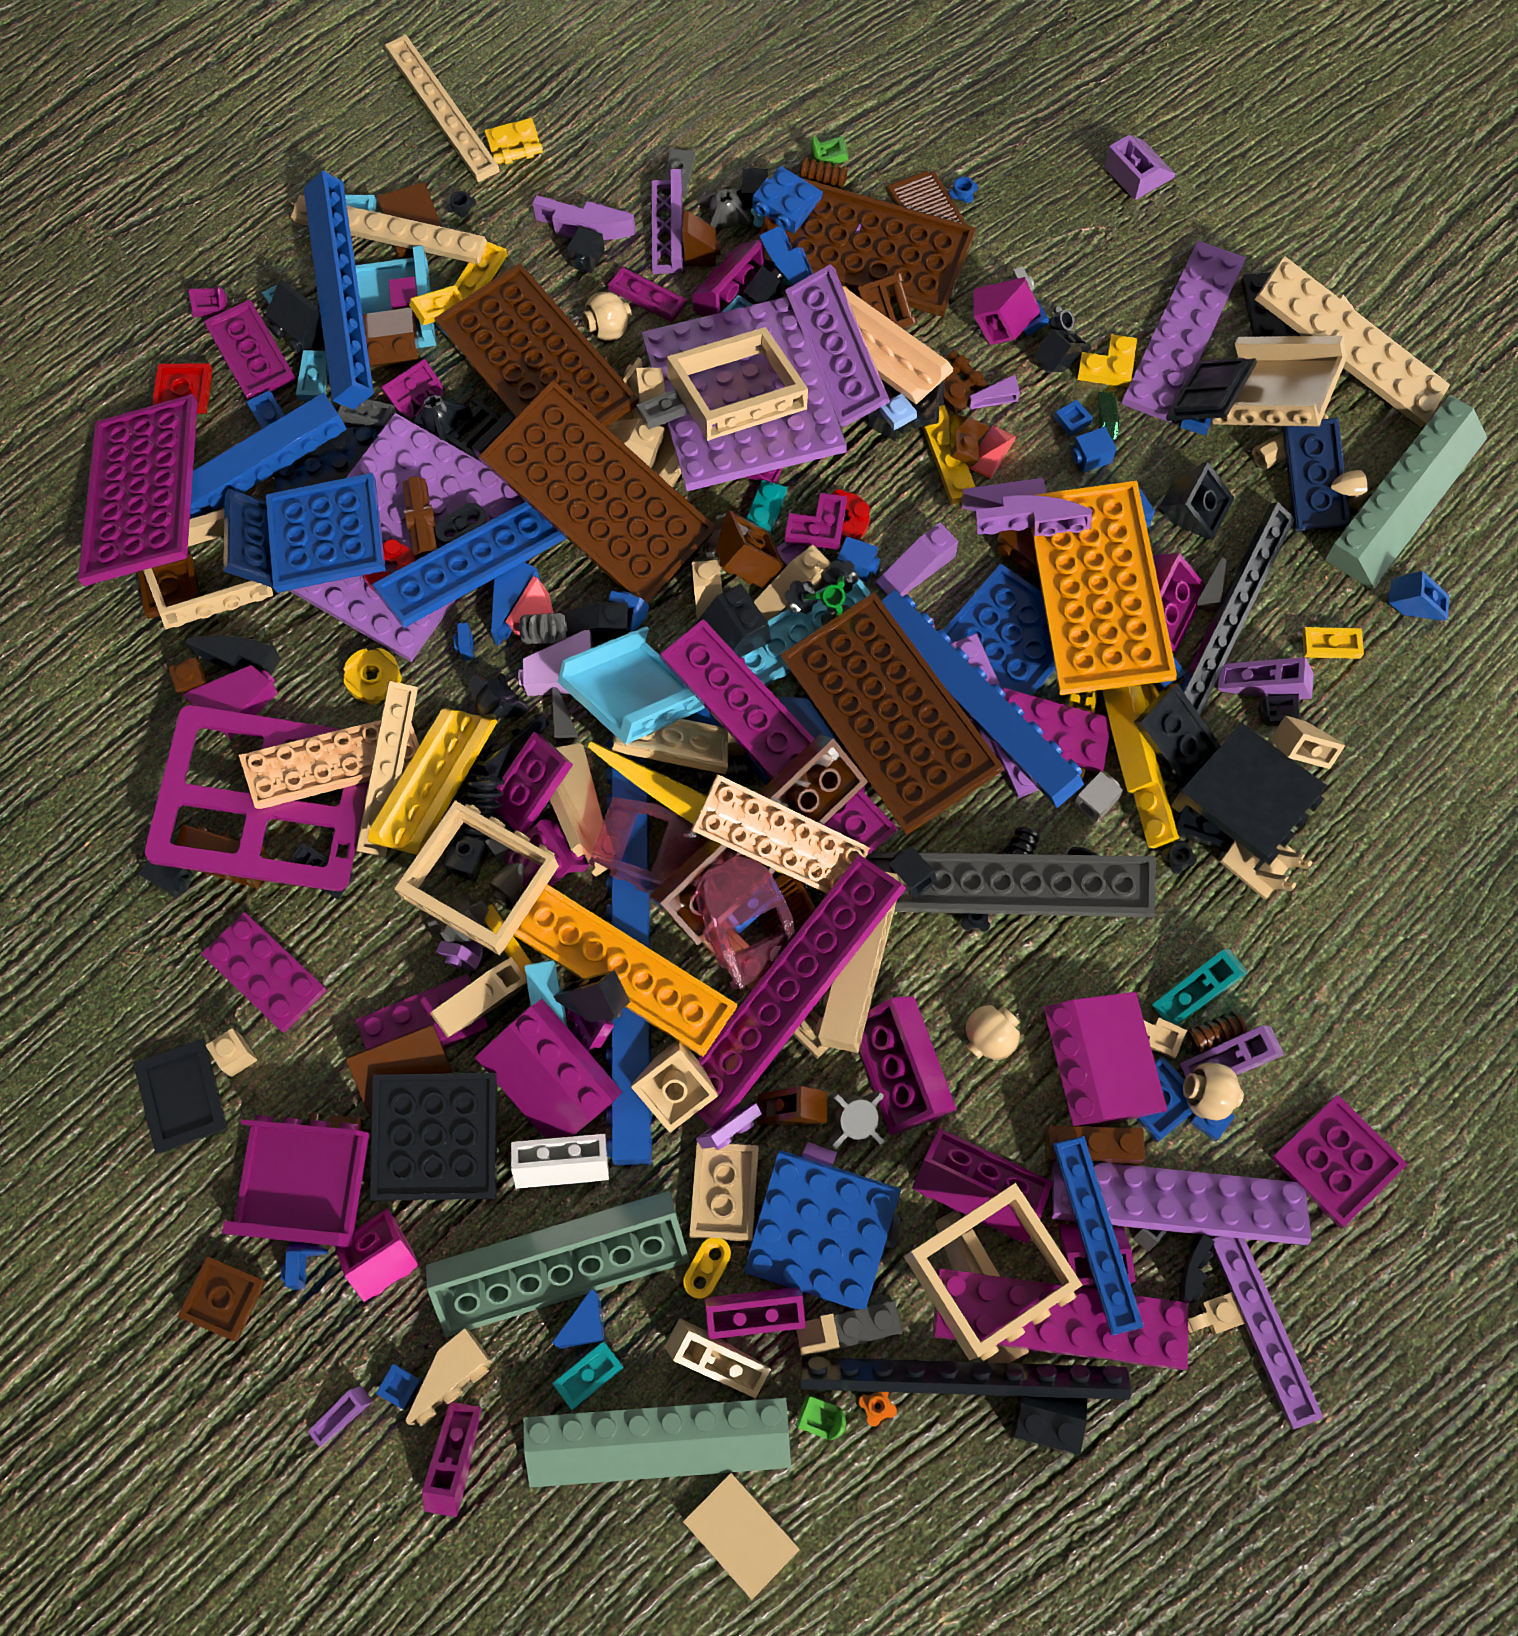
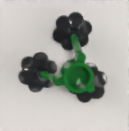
(841, 580)

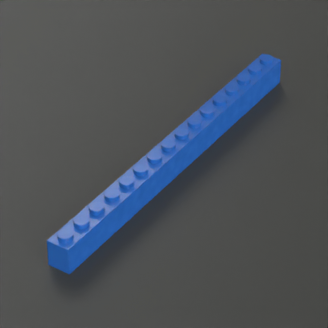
(630, 1034)

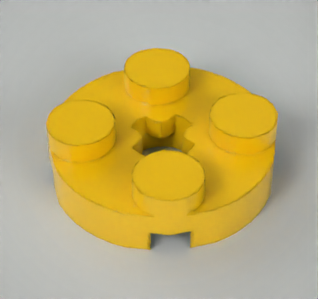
(356, 678)

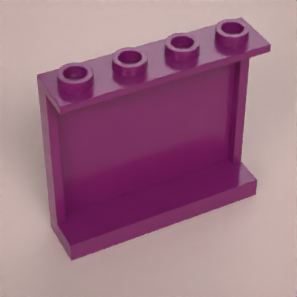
(300, 1181)

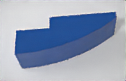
(790, 261)

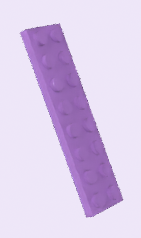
(1183, 329)
(1196, 1203)

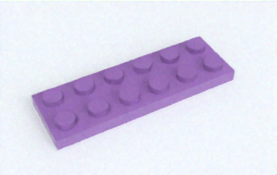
(837, 345)

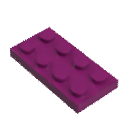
(249, 350)
(1077, 732)
(264, 972)
(414, 1014)

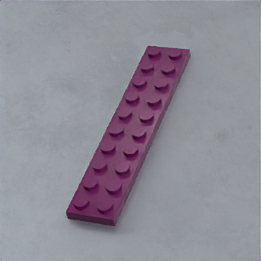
(761, 722)
(795, 984)

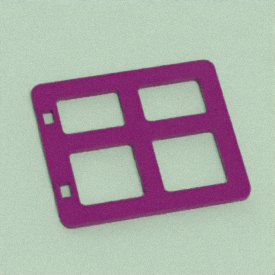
(247, 862)

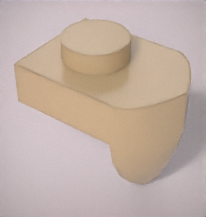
(1352, 484)

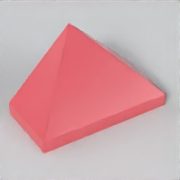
(992, 451)
(532, 601)

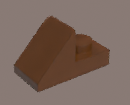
(964, 438)

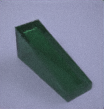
(1108, 412)

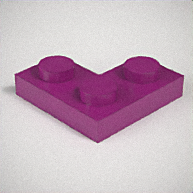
(822, 530)

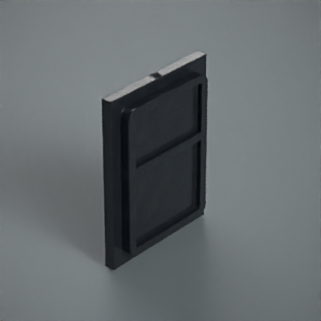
(1211, 389)
(180, 1096)

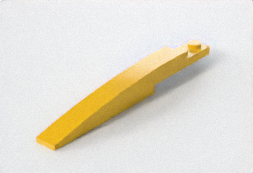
(1140, 764)
(669, 792)

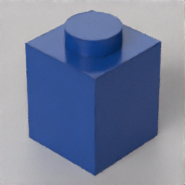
(1093, 449)
(862, 556)

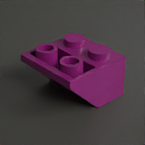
(1004, 309)
(1074, 1253)

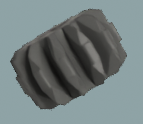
(542, 628)

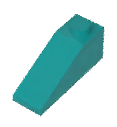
(1200, 987)

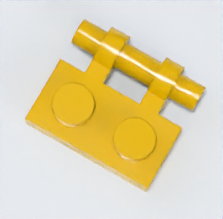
(513, 141)

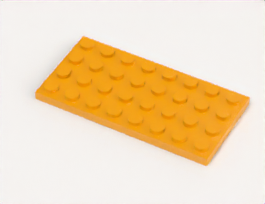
(1104, 595)

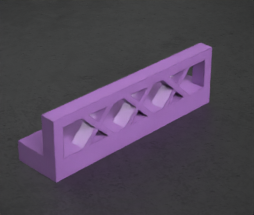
(675, 221)

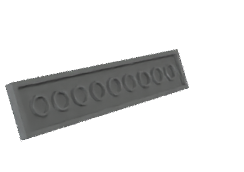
(1033, 884)

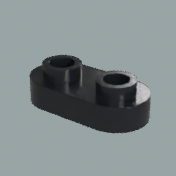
(458, 522)

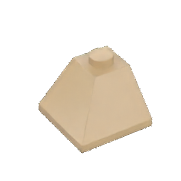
(639, 439)
(674, 1086)

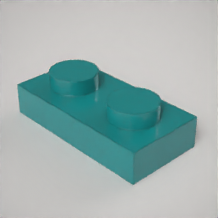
(767, 505)
(588, 1375)

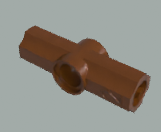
(419, 516)

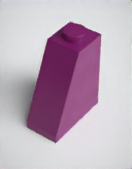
(240, 692)

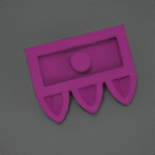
(412, 387)
(592, 1033)

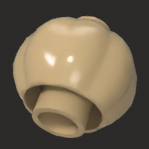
(606, 316)
(992, 1032)
(1215, 1088)

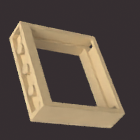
(745, 412)
(201, 530)
(434, 847)
(944, 1302)

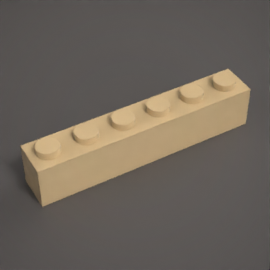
(853, 990)

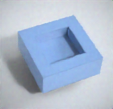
(898, 411)

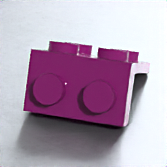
(552, 836)

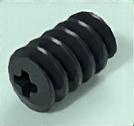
(485, 797)

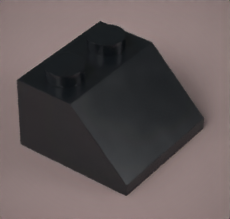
(295, 319)
(737, 621)
(1051, 1423)

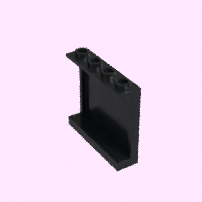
(1253, 794)

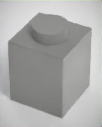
(1098, 797)

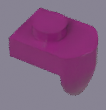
(207, 301)

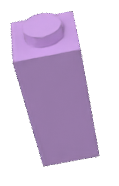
(543, 668)

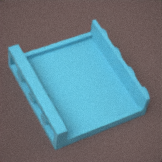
(375, 292)
(627, 686)

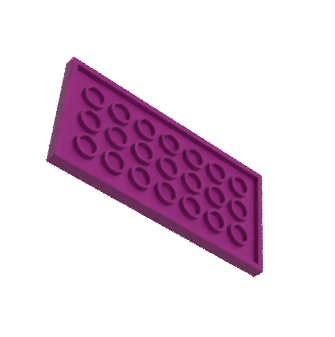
(139, 491)

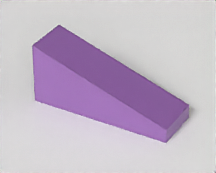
(999, 393)
(340, 1415)

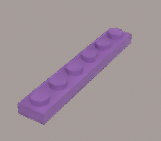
(977, 655)
(1267, 1332)

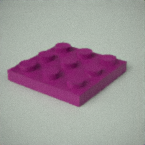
(1339, 1161)

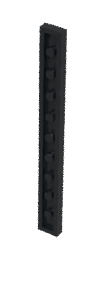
(1236, 605)
(965, 1378)

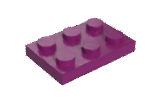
(531, 782)

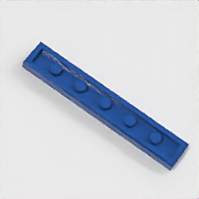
(1097, 1236)

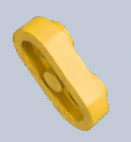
(707, 1268)

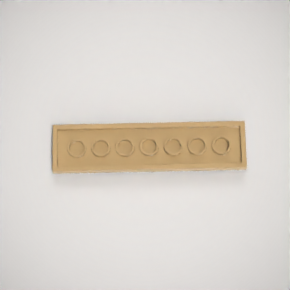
(1370, 352)

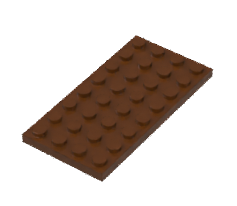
(890, 242)
(525, 341)
(597, 493)
(891, 713)

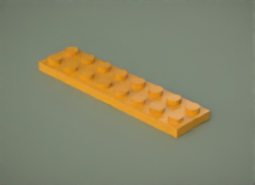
(654, 985)

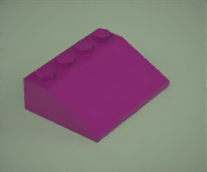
(1105, 1059)
(548, 1073)

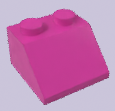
(376, 1256)

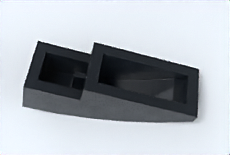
(234, 652)

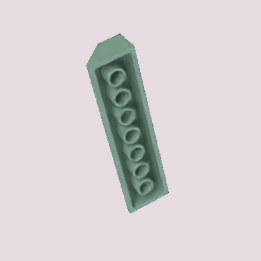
(1408, 493)
(556, 1264)
(657, 1442)

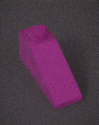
(451, 1460)

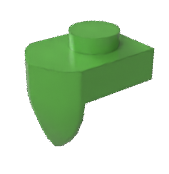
(829, 151)
(821, 1418)

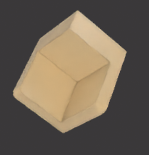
(818, 1336)

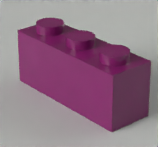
(755, 1312)

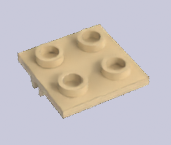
(1268, 877)

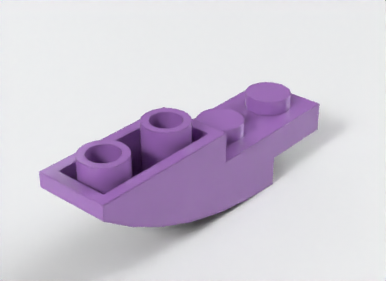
(596, 217)
(1042, 513)

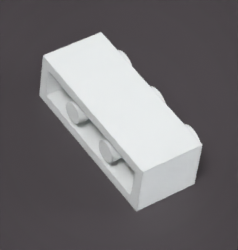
(559, 1161)

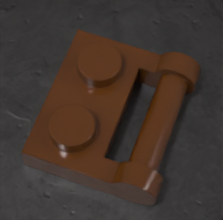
(877, 297)

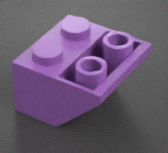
(1136, 166)

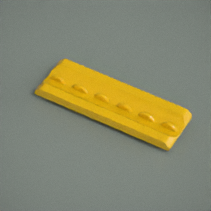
(430, 781)

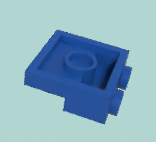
(786, 199)

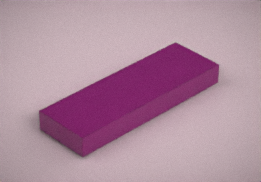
(647, 294)

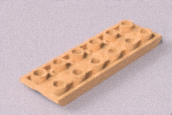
(898, 355)
(315, 764)
(775, 835)

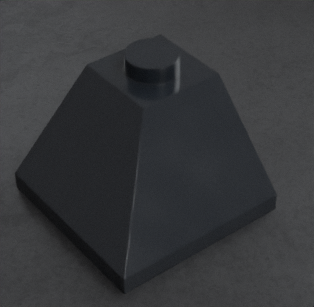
(1198, 501)

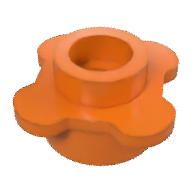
(875, 1416)

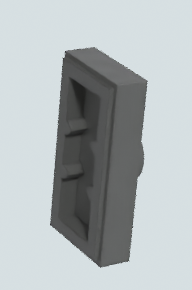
(680, 160)
(368, 413)

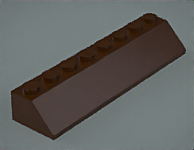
(811, 784)

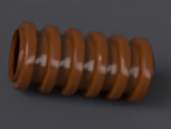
(823, 172)
(1216, 1031)

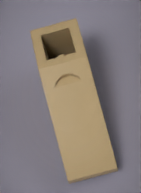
(480, 997)
(451, 1369)

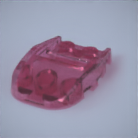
(676, 847)
(732, 896)

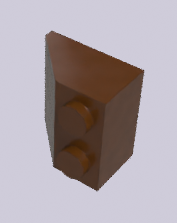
(391, 337)
(747, 551)

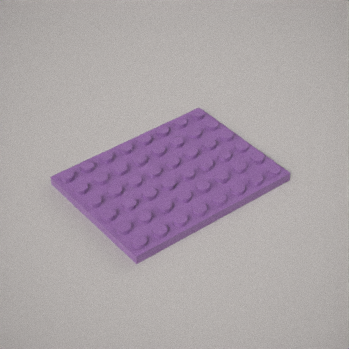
(762, 447)
(452, 482)

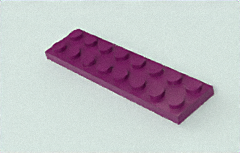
(1071, 1329)

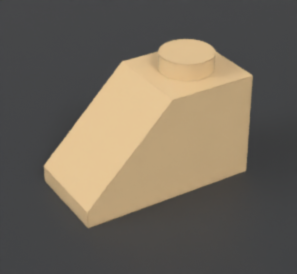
(706, 584)
(1306, 742)

